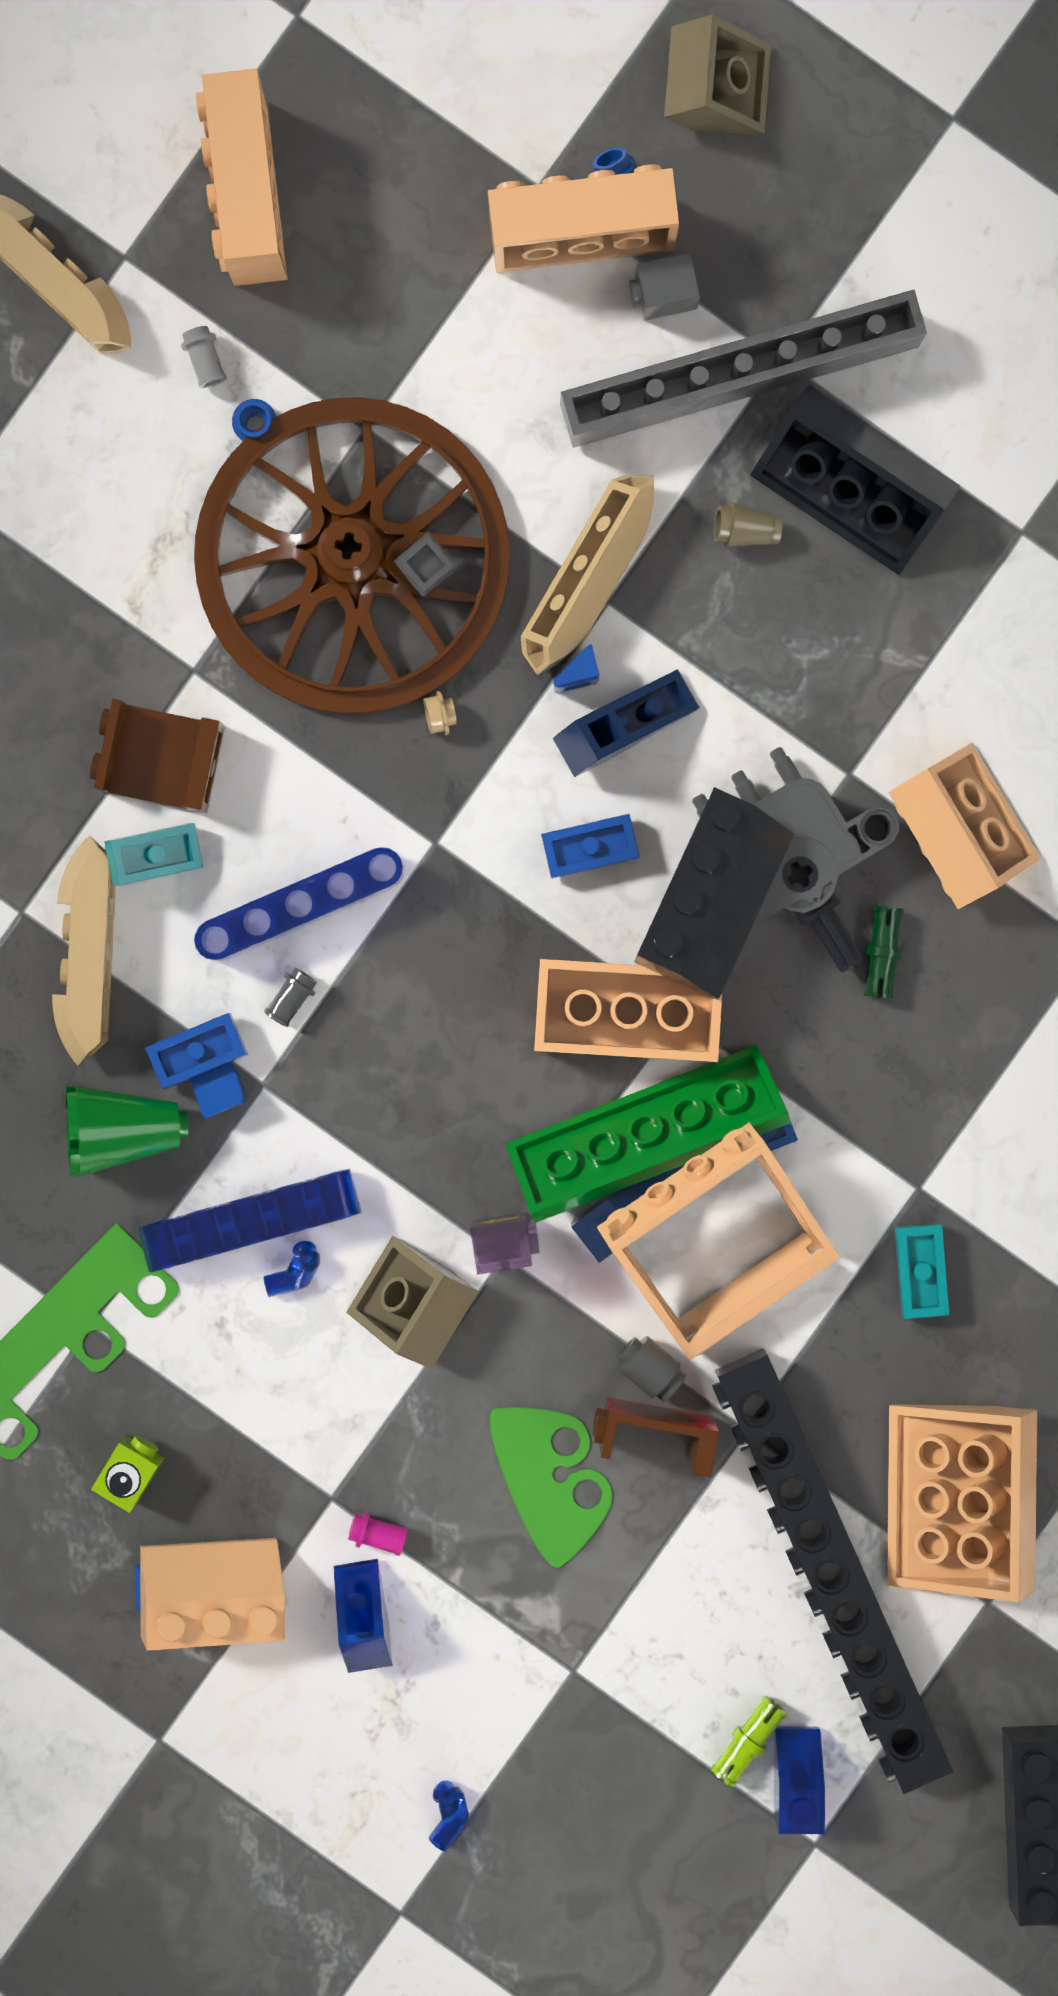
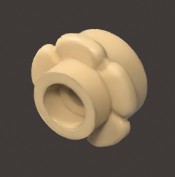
(439, 713)

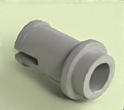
(203, 356)

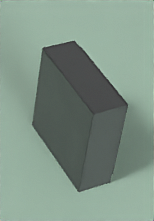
(425, 564)

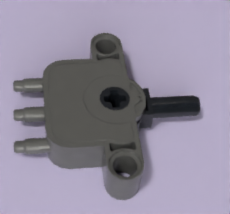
(820, 844)

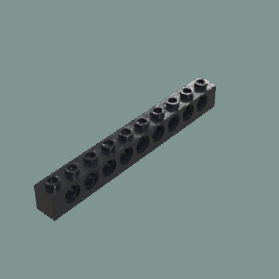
(923, 1757)

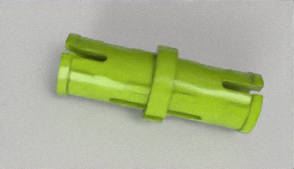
(749, 1741)

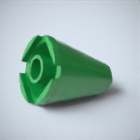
(118, 1128)

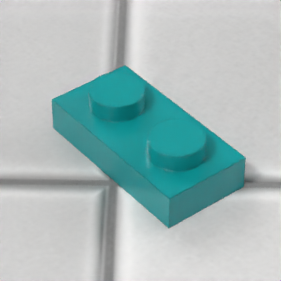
(153, 854)
(921, 1271)

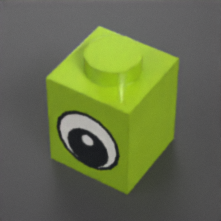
(128, 1472)

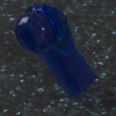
(299, 1272)
(453, 1814)

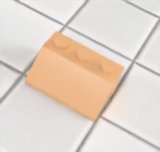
(964, 826)
(211, 1594)

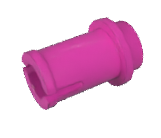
(377, 1534)

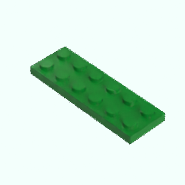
(644, 1133)

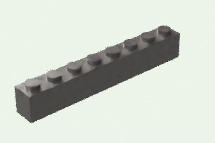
(743, 368)

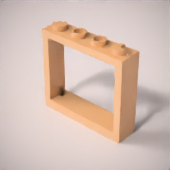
(756, 1287)

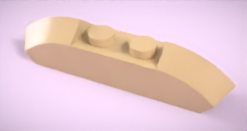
(86, 307)
(589, 572)
(87, 973)

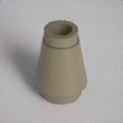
(745, 526)

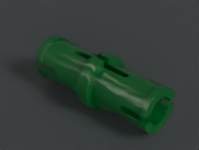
(883, 952)

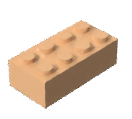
(243, 176)
(583, 218)
(623, 1013)

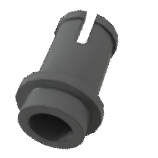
(291, 997)

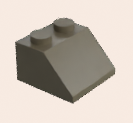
(717, 77)
(411, 1303)

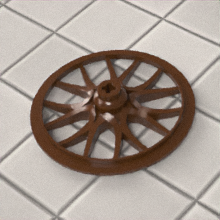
(368, 572)

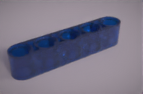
(277, 904)
(249, 1220)

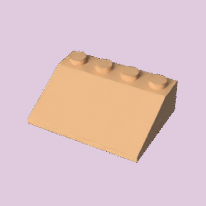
(962, 1500)

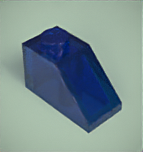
(362, 1616)
(799, 1780)

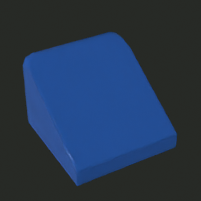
(579, 673)
(218, 1090)

